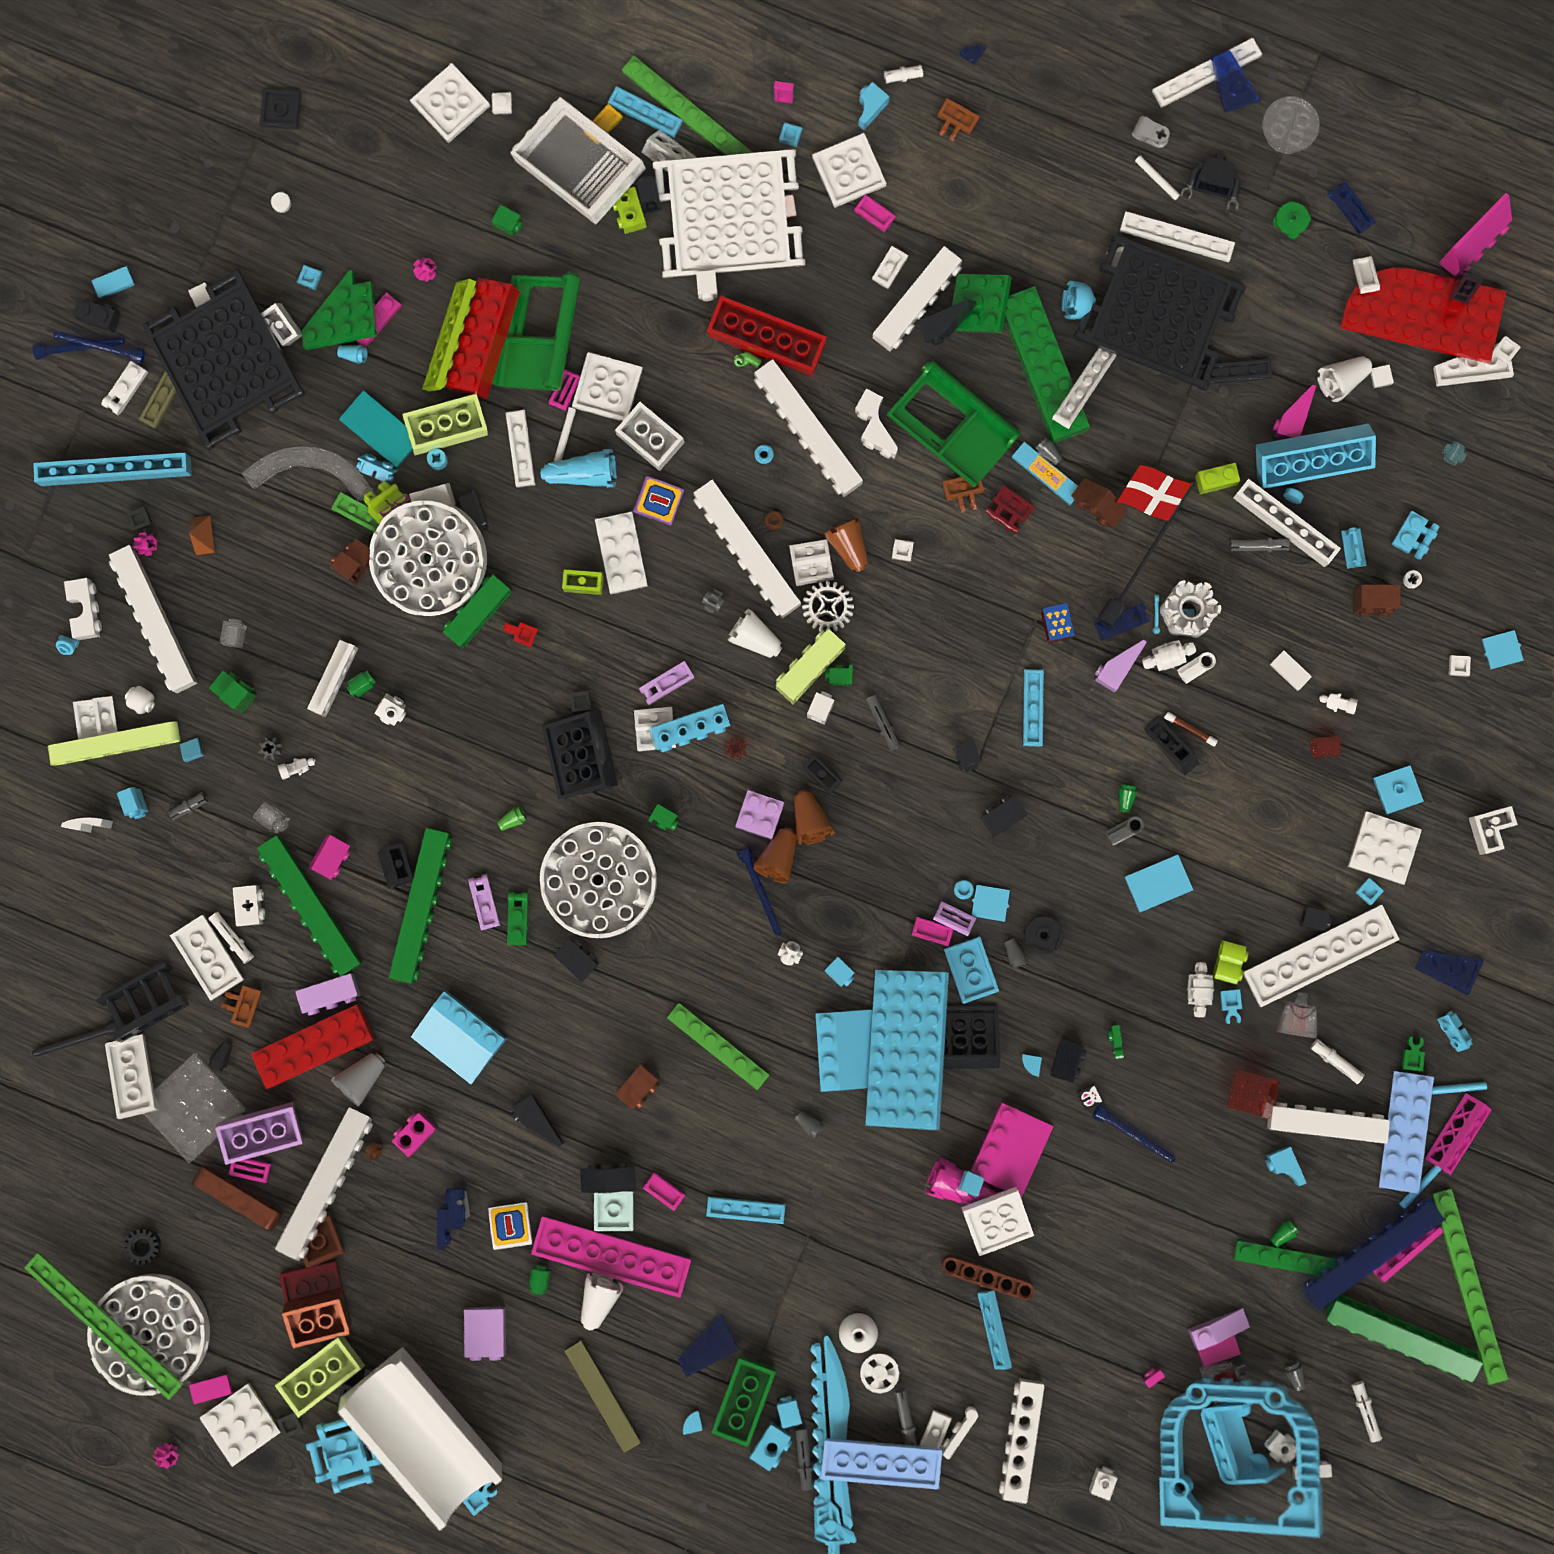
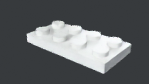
(621, 553)
(207, 957)
(130, 1077)

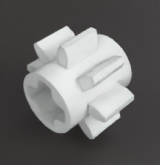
(790, 953)

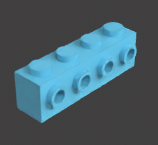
(689, 727)

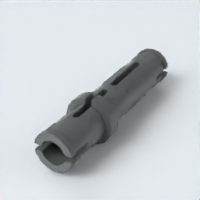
(1260, 545)
(892, 743)
(907, 1427)
(806, 1483)

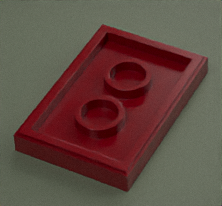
(310, 1281)

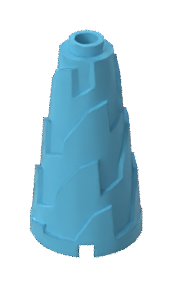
(589, 470)

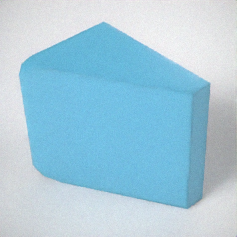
(191, 750)

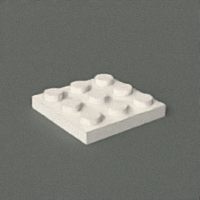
(450, 103)
(849, 170)
(607, 387)
(1384, 848)
(997, 1221)
(240, 1424)

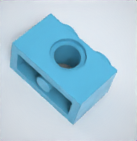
(775, 1435)

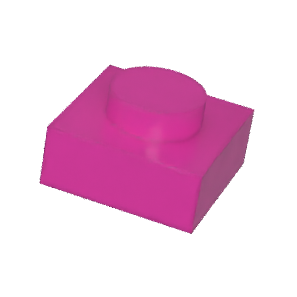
(1152, 1376)

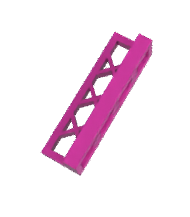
(1462, 1136)
(1397, 1262)

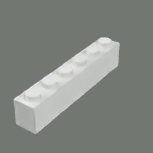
(917, 298)
(1286, 523)
(1329, 1124)

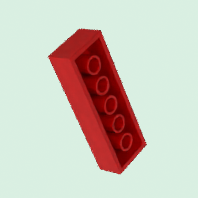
(766, 336)
(482, 338)
(313, 1046)

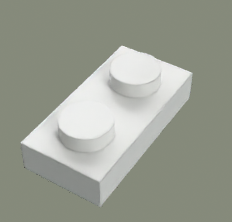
(890, 267)

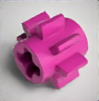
(425, 269)
(145, 543)
(166, 1455)

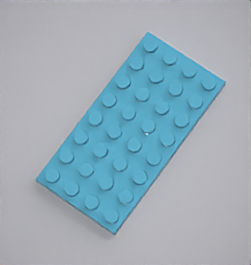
(907, 1049)

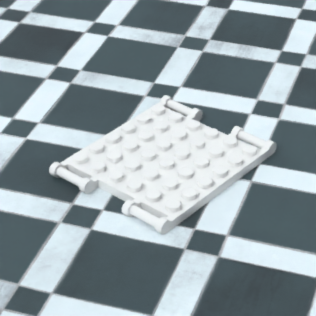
(729, 213)

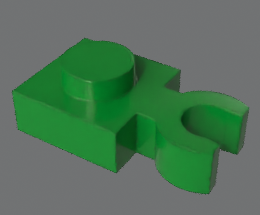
(1115, 1036)
(1413, 1058)

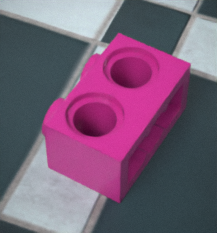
(417, 1137)

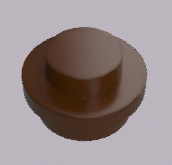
(774, 520)
(374, 1150)

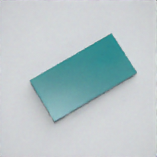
(378, 429)

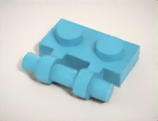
(1409, 533)

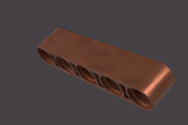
(237, 1198)
(994, 1284)

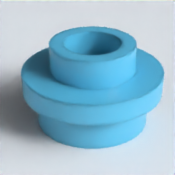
(764, 448)

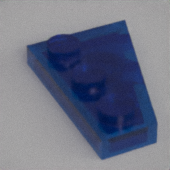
(1232, 84)
(1450, 970)
(708, 1348)

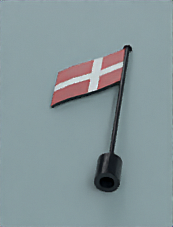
(1156, 497)

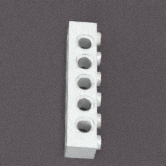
(1019, 1491)

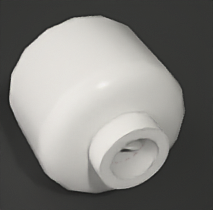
(139, 699)

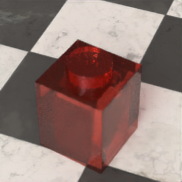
(1326, 747)

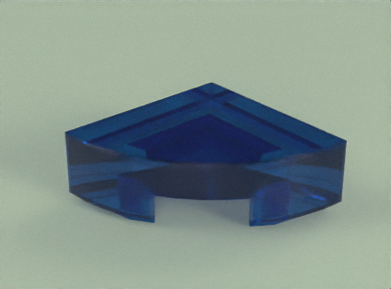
(972, 53)

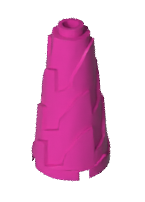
(945, 1182)

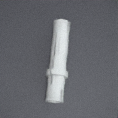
(232, 939)
(1340, 1063)
(1359, 1389)

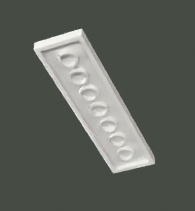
(1320, 956)

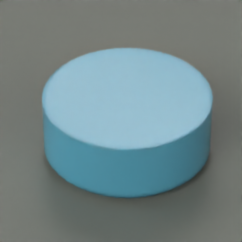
(1293, 495)
(963, 889)

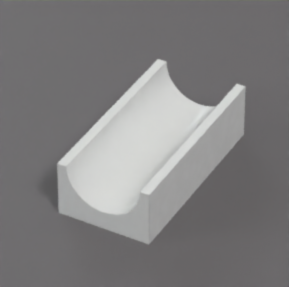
(419, 1436)

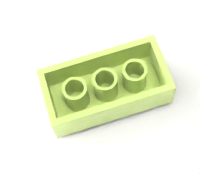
(445, 424)
(810, 666)
(320, 1375)

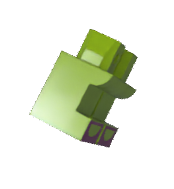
(385, 502)

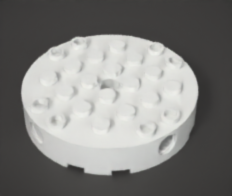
(455, 552)
(626, 887)
(171, 1315)

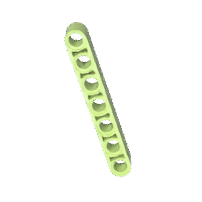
(114, 743)

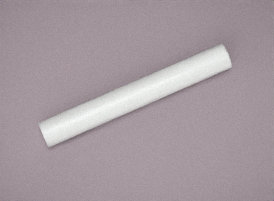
(1157, 177)
(564, 435)

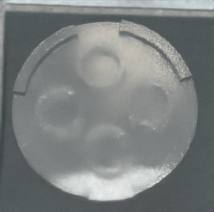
(1290, 124)

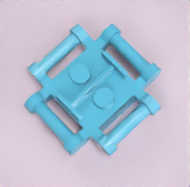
(342, 1454)

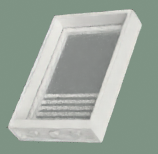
(577, 160)

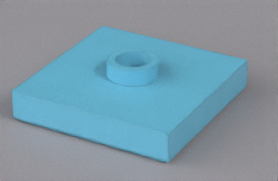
(1398, 789)

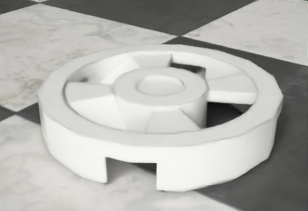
(879, 1373)

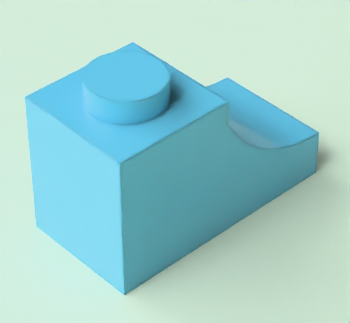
(873, 102)
(1285, 1162)

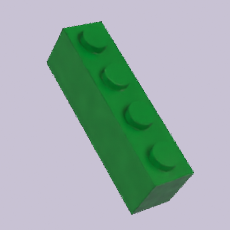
(477, 611)

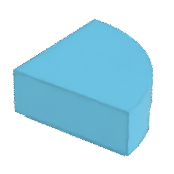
(1032, 1064)
(692, 1423)

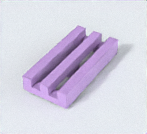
(953, 921)

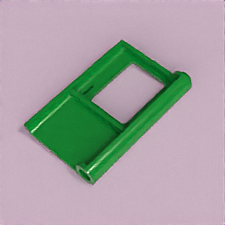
(532, 360)
(975, 442)

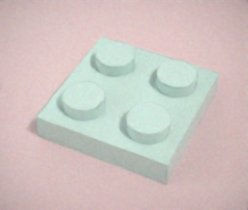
(613, 1211)

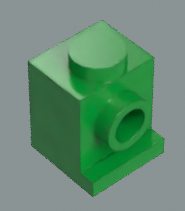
(839, 675)
(664, 818)

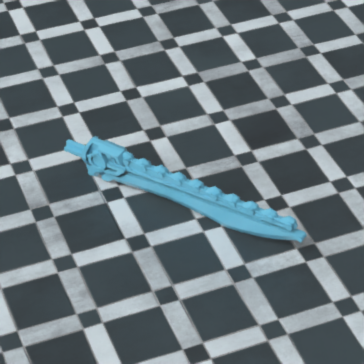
(826, 1512)

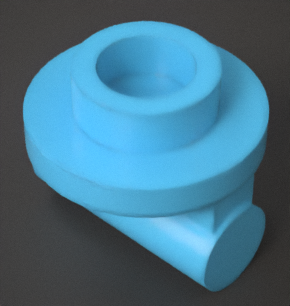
(66, 645)

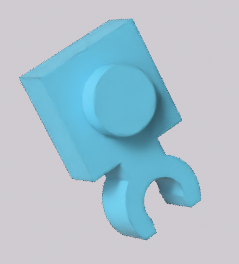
(1231, 1002)
(479, 1499)

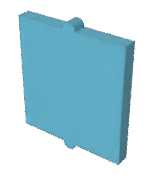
(1502, 649)
(990, 903)

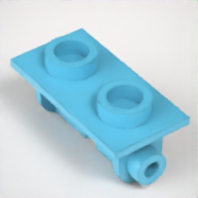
(383, 469)
(1353, 548)
(1459, 1039)

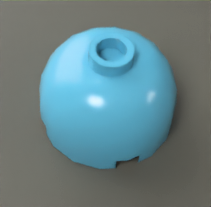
(1077, 300)

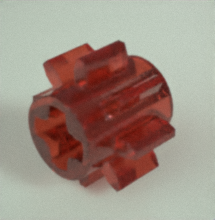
(738, 754)

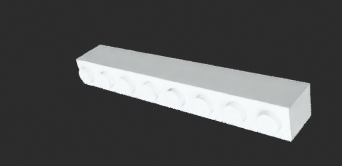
(808, 428)
(747, 549)
(152, 618)
(324, 1184)

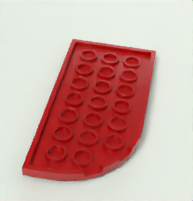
(1417, 311)

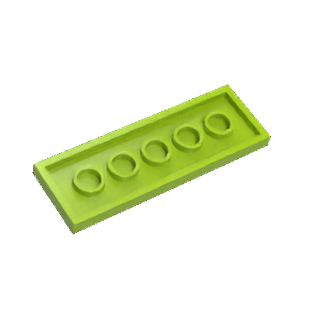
(449, 334)

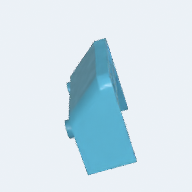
(1232, 1446)

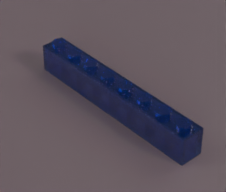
(1372, 1254)

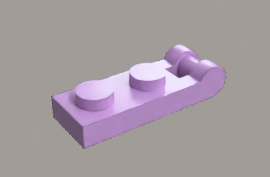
(667, 682)
(484, 902)

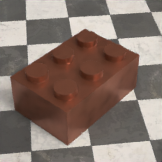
(317, 1318)

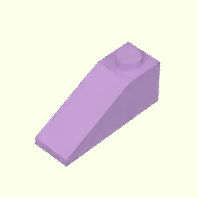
(1116, 669)
(1218, 1329)

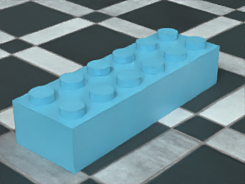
(1315, 456)

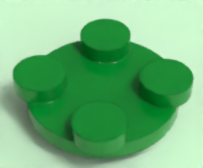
(1292, 219)

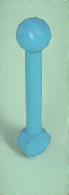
(1156, 630)

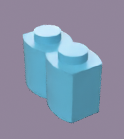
(132, 803)

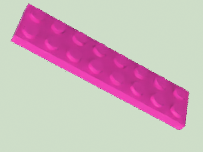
(611, 1256)

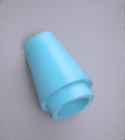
(353, 353)

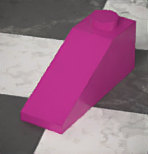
(1293, 420)

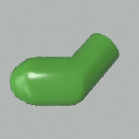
(747, 358)

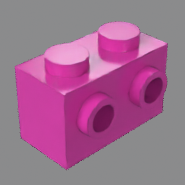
(329, 857)

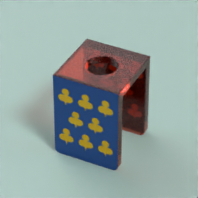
(1057, 623)

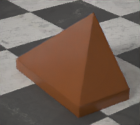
(202, 535)

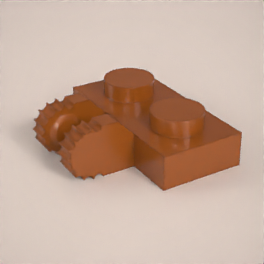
(958, 117)
(960, 488)
(245, 1007)

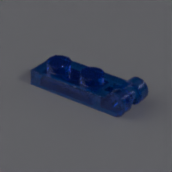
(1352, 208)
(1124, 624)

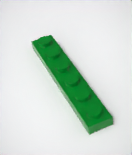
(1281, 1258)

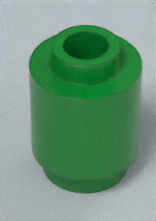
(360, 684)
(539, 1279)

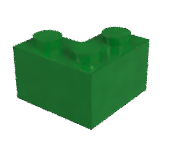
(232, 692)

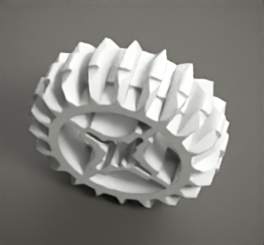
(835, 601)

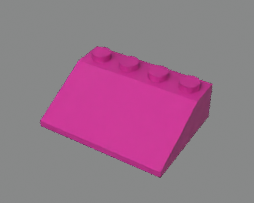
(1479, 237)
(1011, 1149)

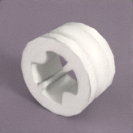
(1416, 583)

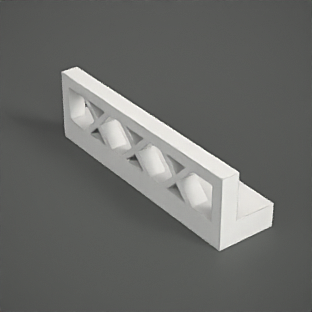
(662, 151)
(332, 678)

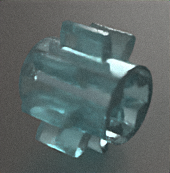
(1454, 453)

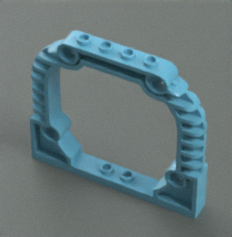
(1183, 1510)

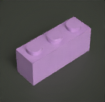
(328, 994)

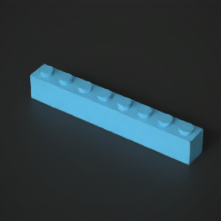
(112, 469)

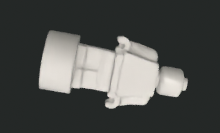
(1335, 701)
(299, 766)

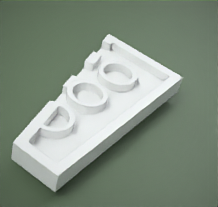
(1466, 370)

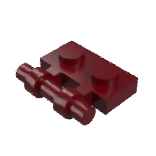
(1012, 504)

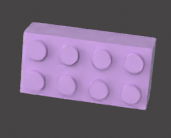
(259, 1133)

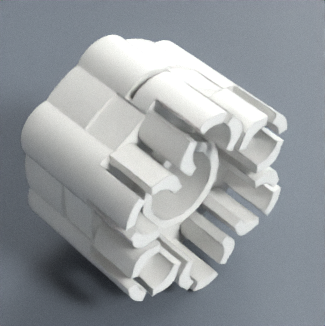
(1201, 598)

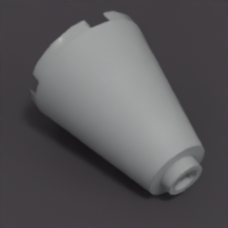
(359, 1078)

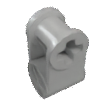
(1148, 131)

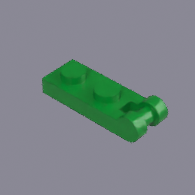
(517, 918)

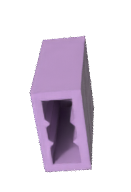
(484, 1333)

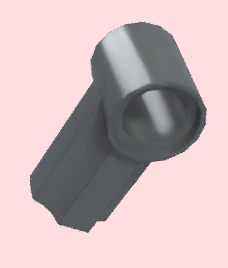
(1123, 831)

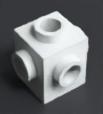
(391, 709)
(1276, 1442)

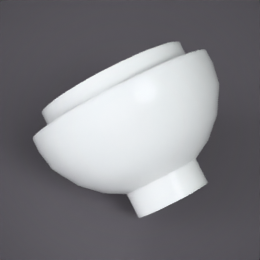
(855, 1323)

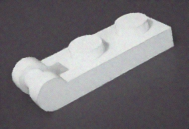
(125, 388)
(959, 1432)

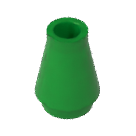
(1126, 797)
(1284, 1233)

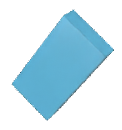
(113, 282)

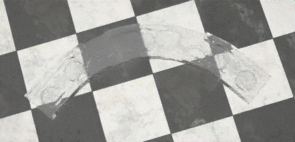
(308, 457)

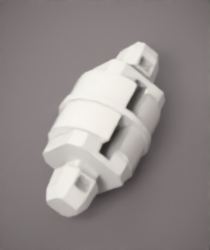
(1168, 655)
(1200, 989)

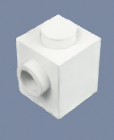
(1103, 1482)

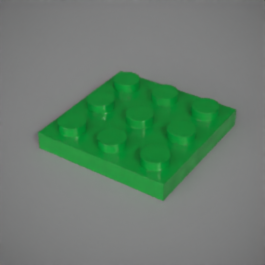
(991, 298)

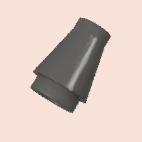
(1048, 450)
(1015, 954)
(809, 1124)
(1294, 1372)

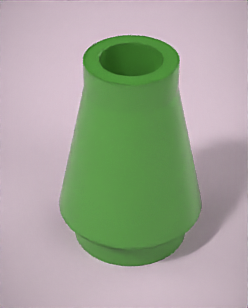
(513, 818)

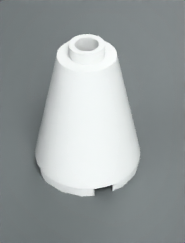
(1342, 377)
(754, 635)
(598, 1299)

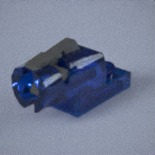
(452, 1216)

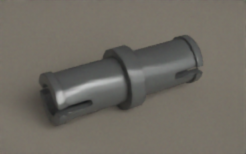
(188, 806)

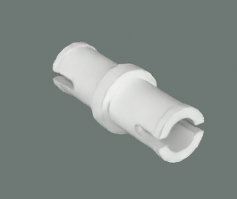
(903, 74)

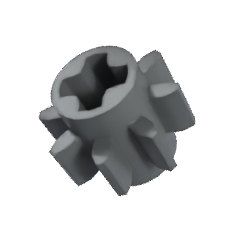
(713, 600)
(265, 746)

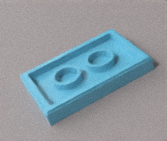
(1158, 883)
(971, 970)

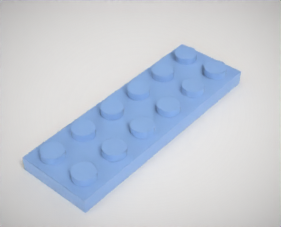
(1407, 1132)
(881, 1463)

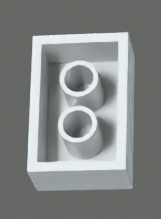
(649, 436)

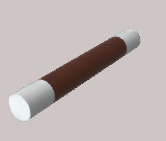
(1191, 729)

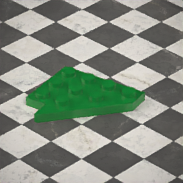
(343, 316)

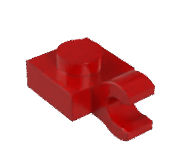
(523, 633)

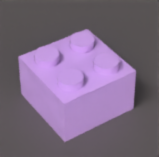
(759, 814)

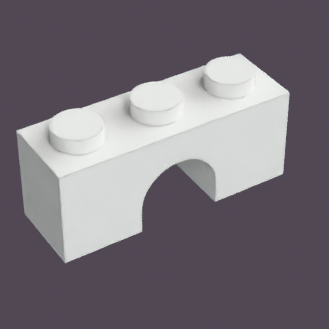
(87, 624)

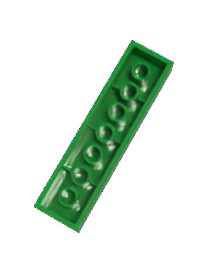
(1041, 361)

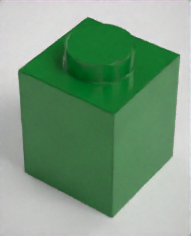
(507, 221)

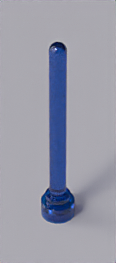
(42, 351)
(136, 355)
(746, 856)
(1101, 1114)

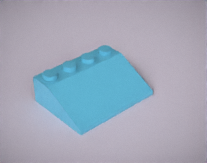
(458, 1037)
(844, 1049)

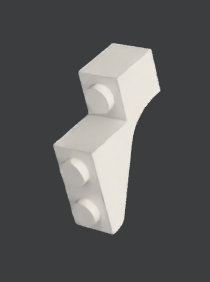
(875, 434)

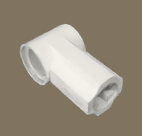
(1195, 667)

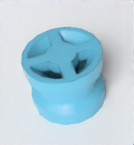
(437, 463)

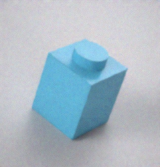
(840, 972)
(789, 1412)

